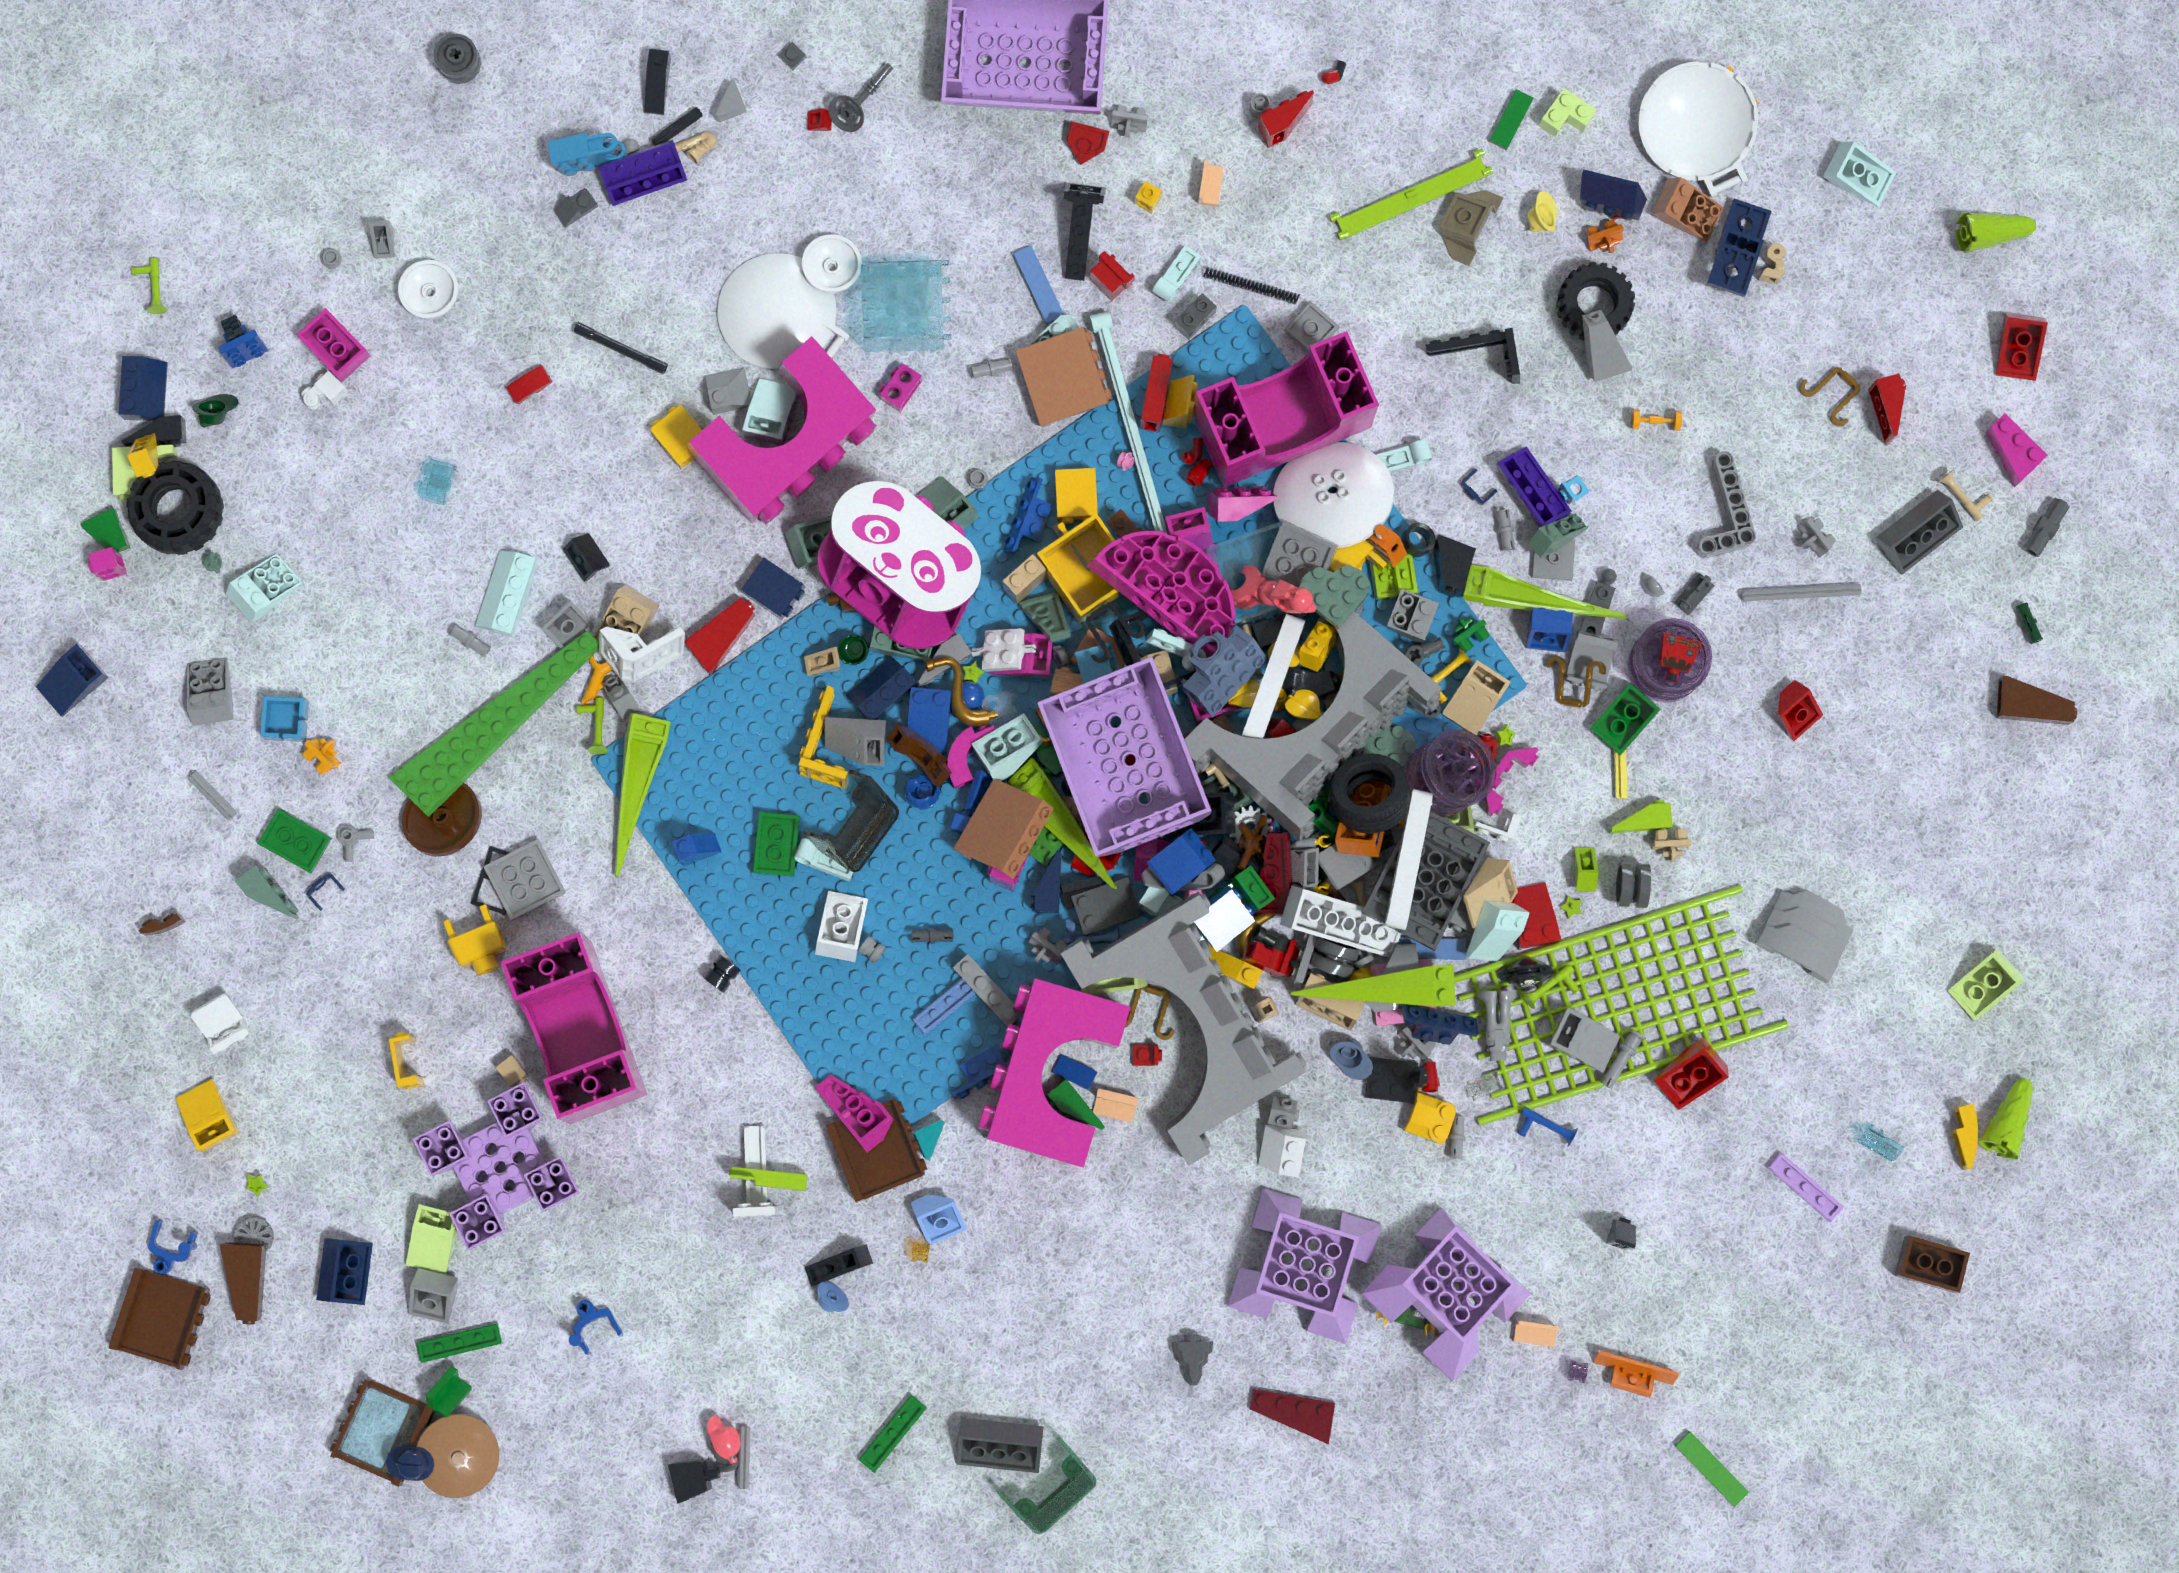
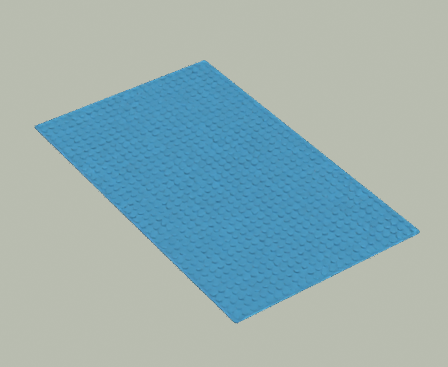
(744, 726)

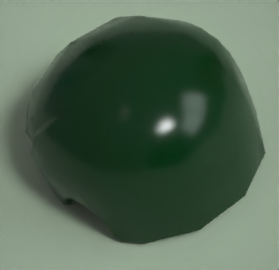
(853, 649)

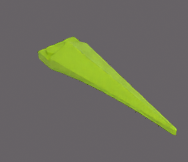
(1501, 590)
(642, 752)
(1061, 823)
(1418, 986)

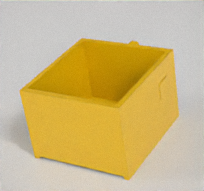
(1078, 588)

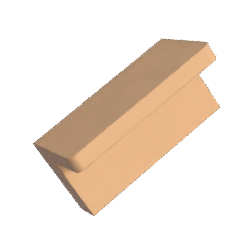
(1210, 184)
(1115, 1105)
(1535, 1333)

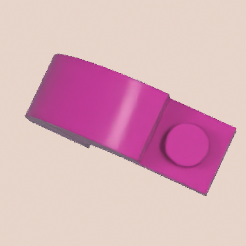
(959, 752)

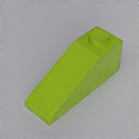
(1652, 817)

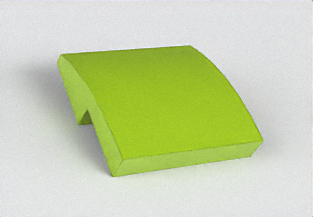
(1391, 580)

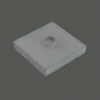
(1311, 326)
(1555, 565)

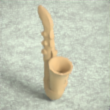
(698, 145)

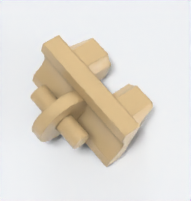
(1661, 842)

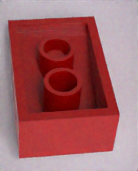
(2021, 346)
(1887, 399)
(1542, 922)
(1692, 1074)

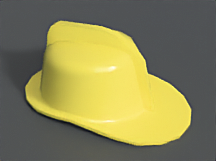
(1543, 214)

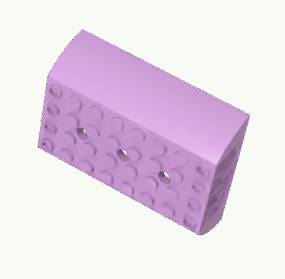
(1031, 30)
(1096, 752)

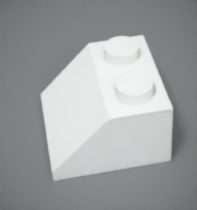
(1282, 1150)

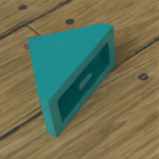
(929, 1137)

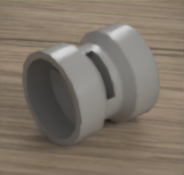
(1259, 101)
(872, 949)

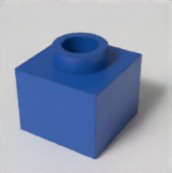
(960, 822)

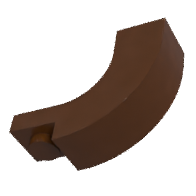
(923, 752)

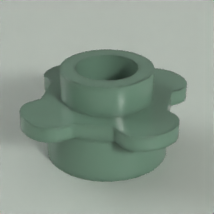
(213, 562)

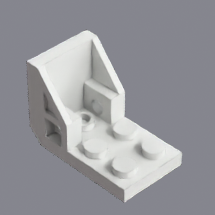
(631, 666)

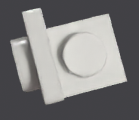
(1510, 826)

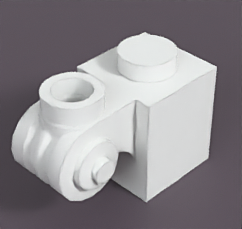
(325, 387)

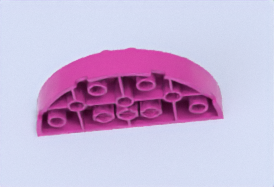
(1170, 583)

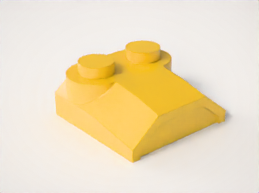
(1430, 1118)

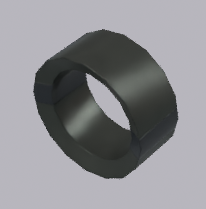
(1426, 532)

